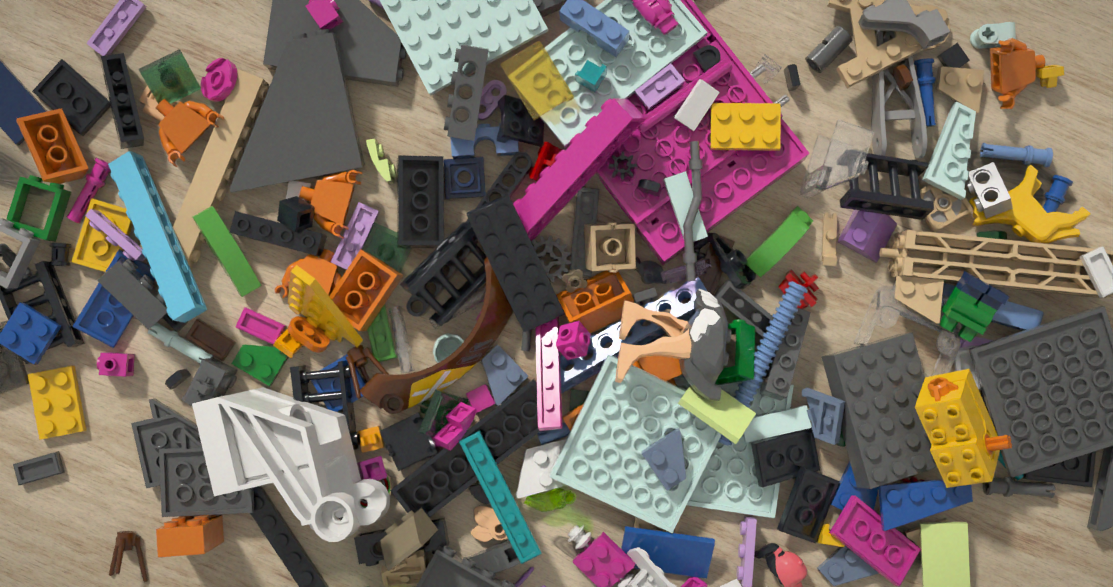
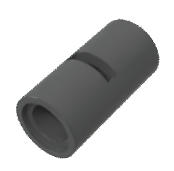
(829, 49)

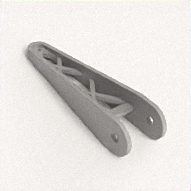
(911, 96)

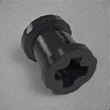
(60, 254)

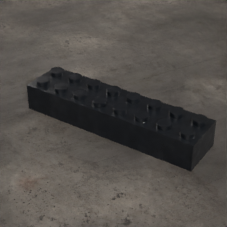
(450, 471)

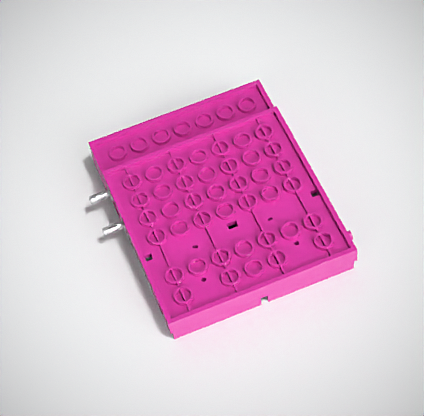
(727, 176)

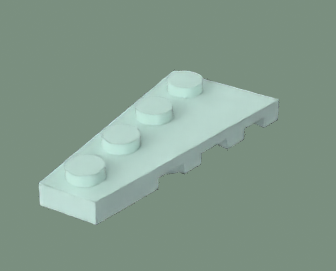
(950, 157)

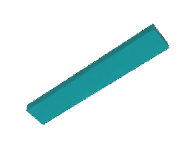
(500, 497)

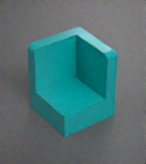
(591, 75)

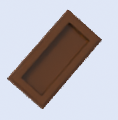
(210, 339)

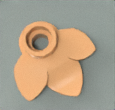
(487, 525)

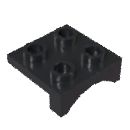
(518, 123)
(407, 443)

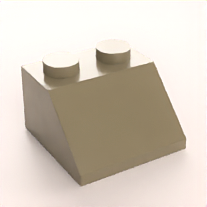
(407, 537)

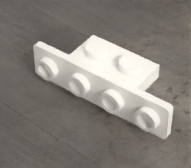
(649, 574)

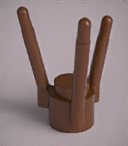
(359, 357)
(124, 542)

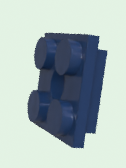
(474, 187)

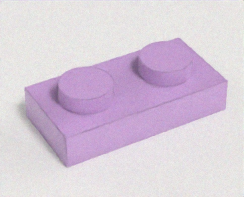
(659, 86)

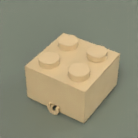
(610, 246)

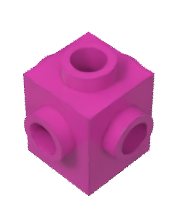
(573, 340)

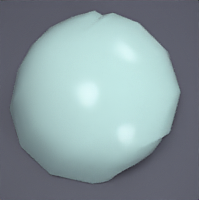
(446, 345)

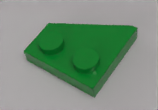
(260, 362)

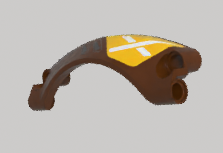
(420, 385)

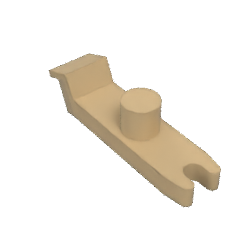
(829, 238)

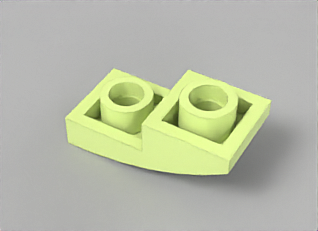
(384, 166)

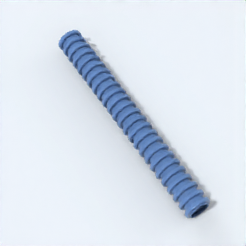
(769, 345)

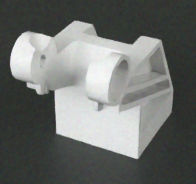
(299, 448)

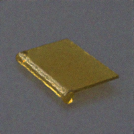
(537, 80)

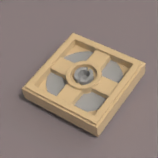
(946, 208)

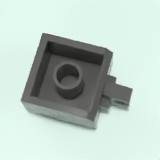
(210, 381)

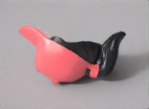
(783, 564)

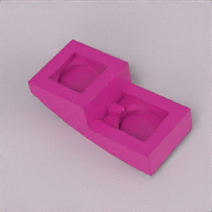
(458, 423)

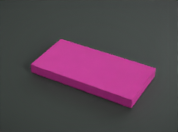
(884, 551)

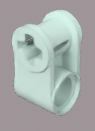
(989, 35)

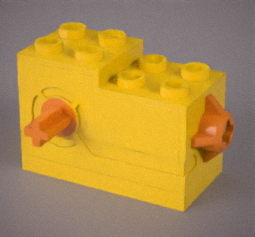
(959, 429)

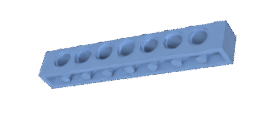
(640, 335)

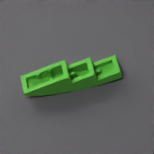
(226, 251)

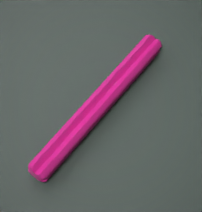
(679, 98)

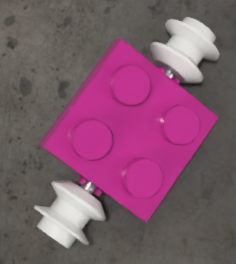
(601, 559)

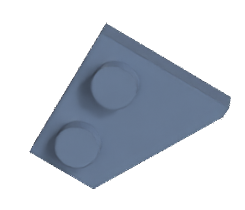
(502, 374)
(825, 415)
(667, 459)
(845, 567)

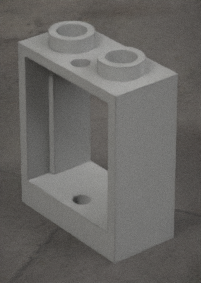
(14, 276)

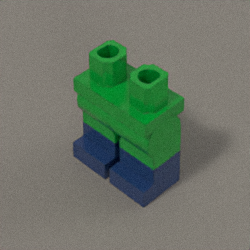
(972, 305)

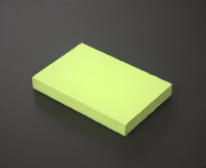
(725, 416)
(945, 554)

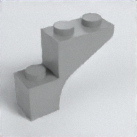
(898, 15)

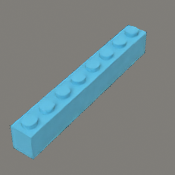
(157, 237)

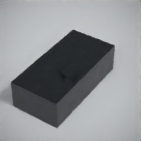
(420, 201)

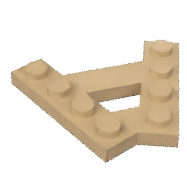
(869, 57)

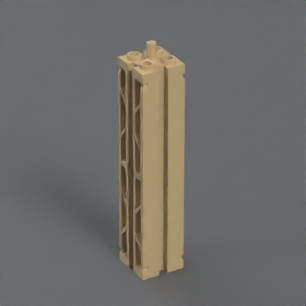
(994, 261)

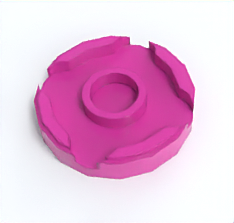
(219, 79)

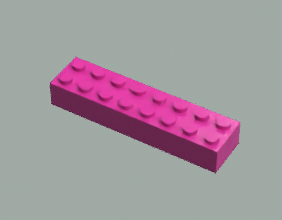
(577, 164)

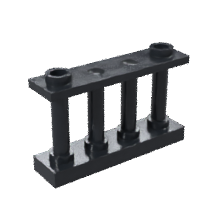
(889, 204)
(433, 265)
(55, 296)
(300, 378)

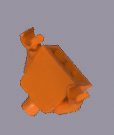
(1012, 69)
(183, 126)
(332, 200)
(318, 267)
(660, 366)

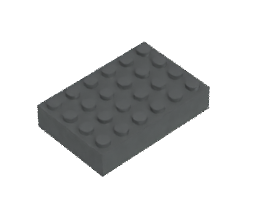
(879, 412)

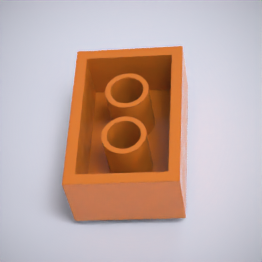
(189, 535)

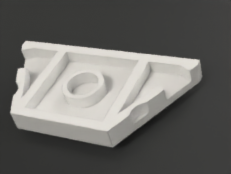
(537, 469)

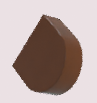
(902, 77)

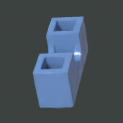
(585, 17)
(466, 148)

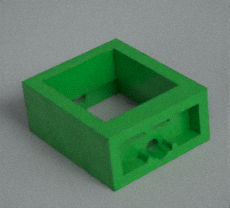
(56, 212)
(744, 354)

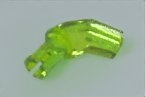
(551, 500)

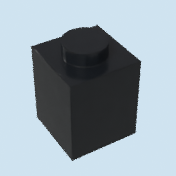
(295, 213)

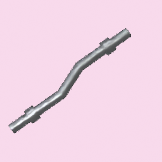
(695, 166)

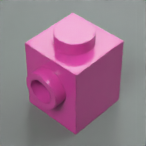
(324, 13)
(116, 364)

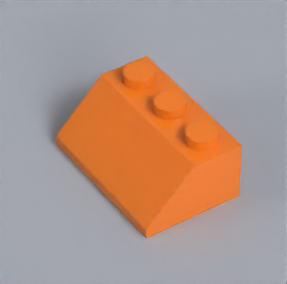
(53, 146)
(365, 289)
(598, 302)

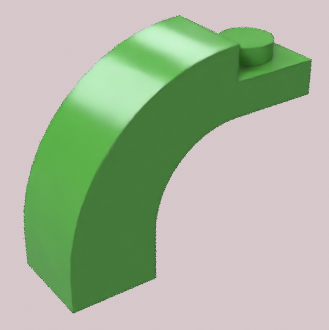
(779, 242)

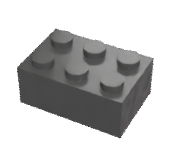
(134, 292)

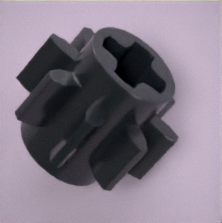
(622, 172)

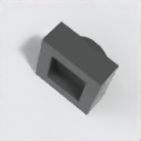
(644, 296)

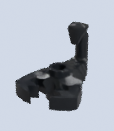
(732, 261)

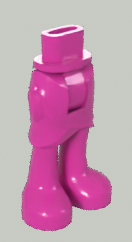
(657, 13)

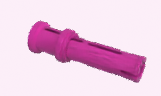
(94, 181)

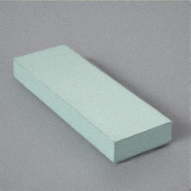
(681, 197)
(777, 424)

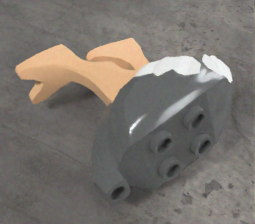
(695, 342)

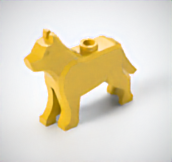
(1030, 218)

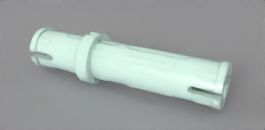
(172, 339)

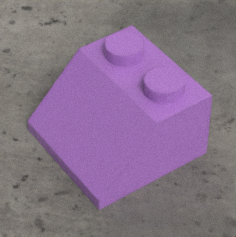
(867, 233)

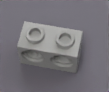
(992, 189)

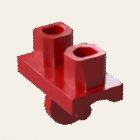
(546, 158)
(810, 298)

